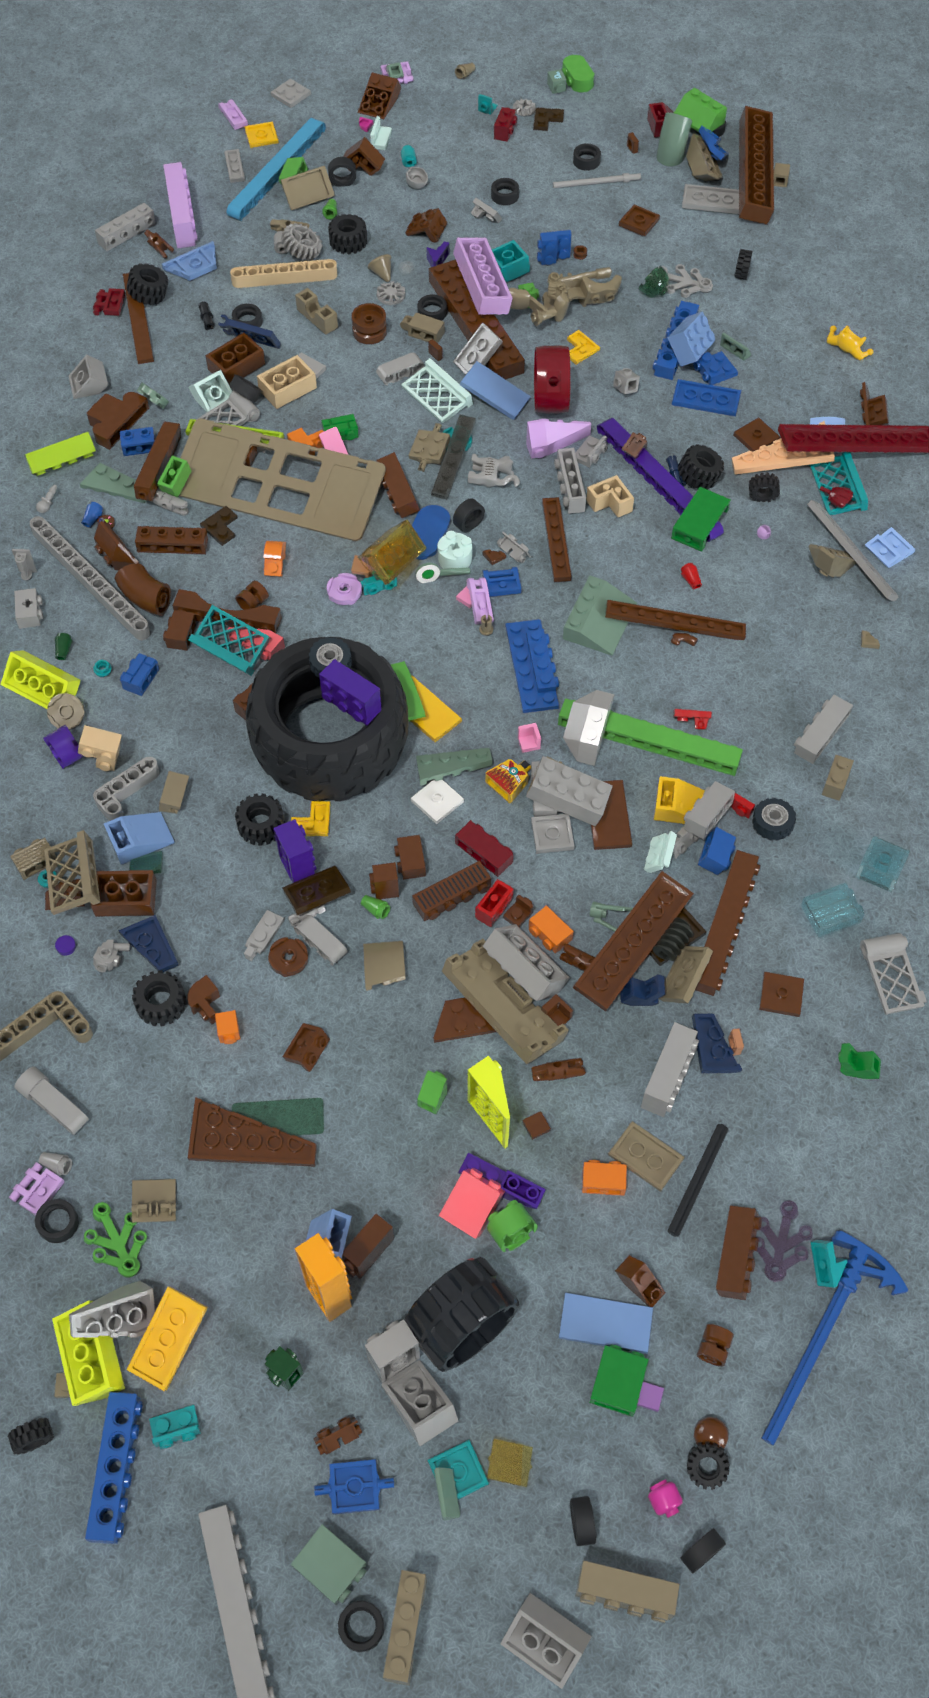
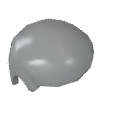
(416, 177)

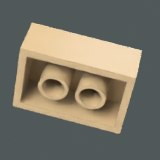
(287, 381)

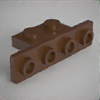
(875, 409)

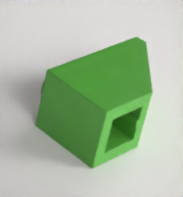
(432, 1092)

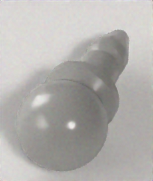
(44, 505)

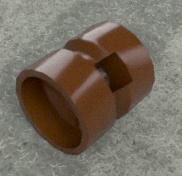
(252, 596)
(714, 1337)

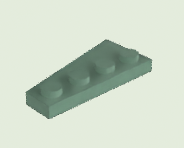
(110, 481)
(442, 764)

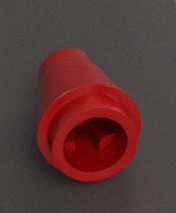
(691, 575)

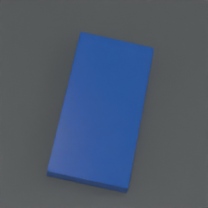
(706, 397)

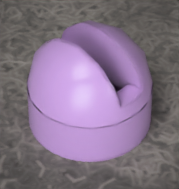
(762, 532)

